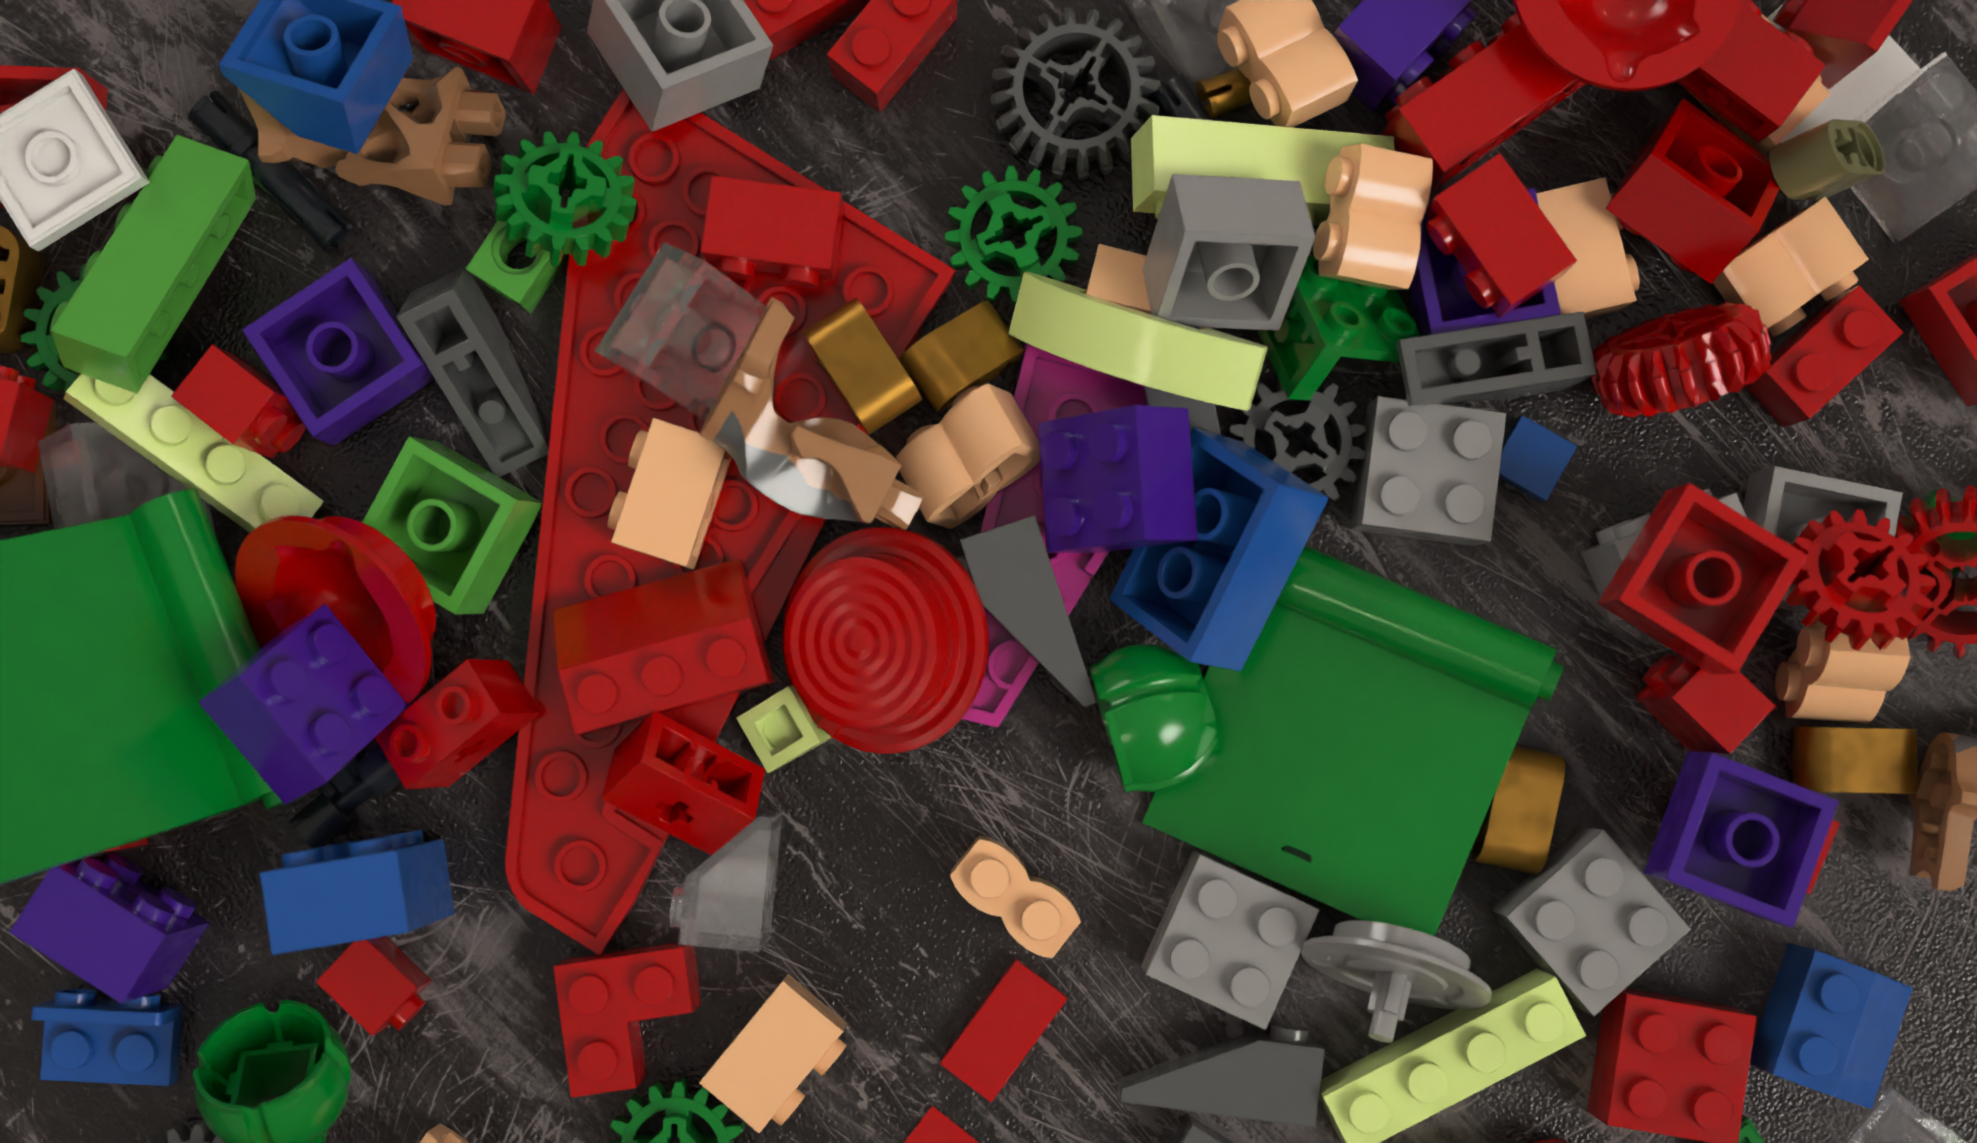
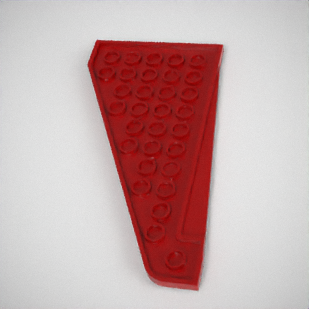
(566, 847)

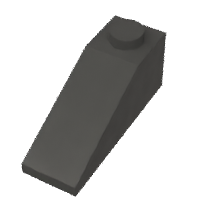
(1497, 361)
(475, 369)
(1024, 598)
(1244, 1077)

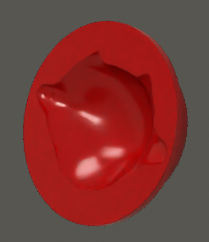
(1628, 41)
(355, 570)
(885, 640)

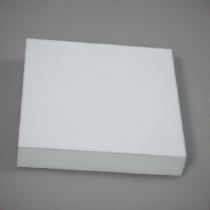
(62, 161)

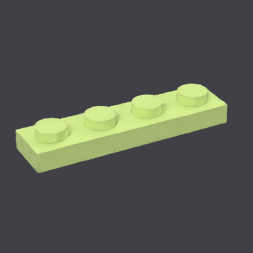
(191, 452)

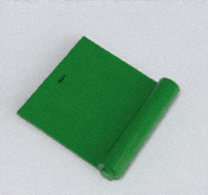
(101, 681)
(1360, 743)

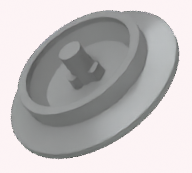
(1397, 970)

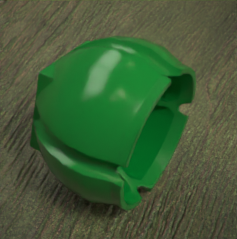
(1154, 715)
(267, 1055)

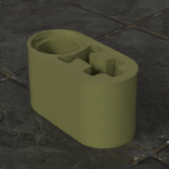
(1827, 159)

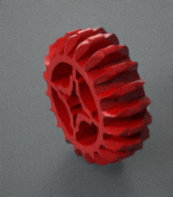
(1681, 359)
(1929, 530)

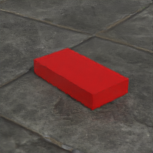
(1003, 1030)

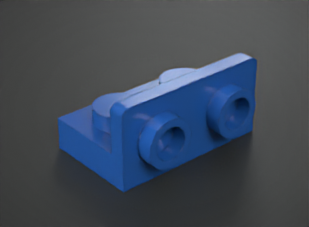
(109, 1039)

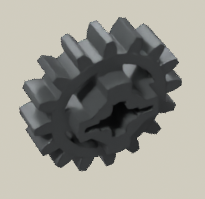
(1322, 458)

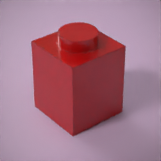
(376, 984)

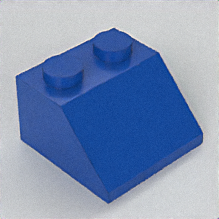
(322, 65)
(1830, 1025)

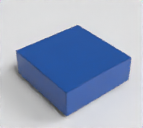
(1534, 458)

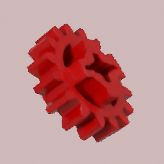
(1876, 607)

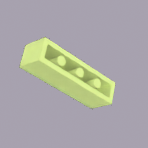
(1239, 151)
(1449, 1060)

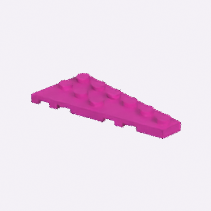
(1044, 392)

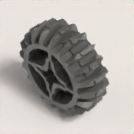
(1056, 79)

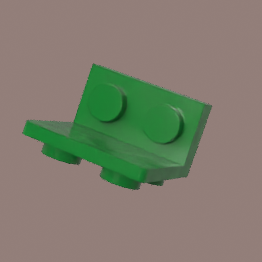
(1331, 322)

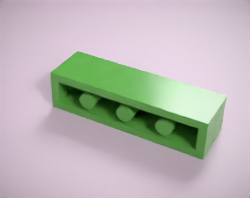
(153, 264)

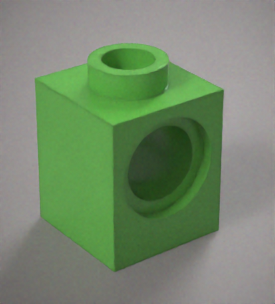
(521, 286)

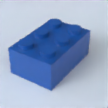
(1219, 590)
(356, 891)

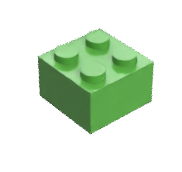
(452, 522)

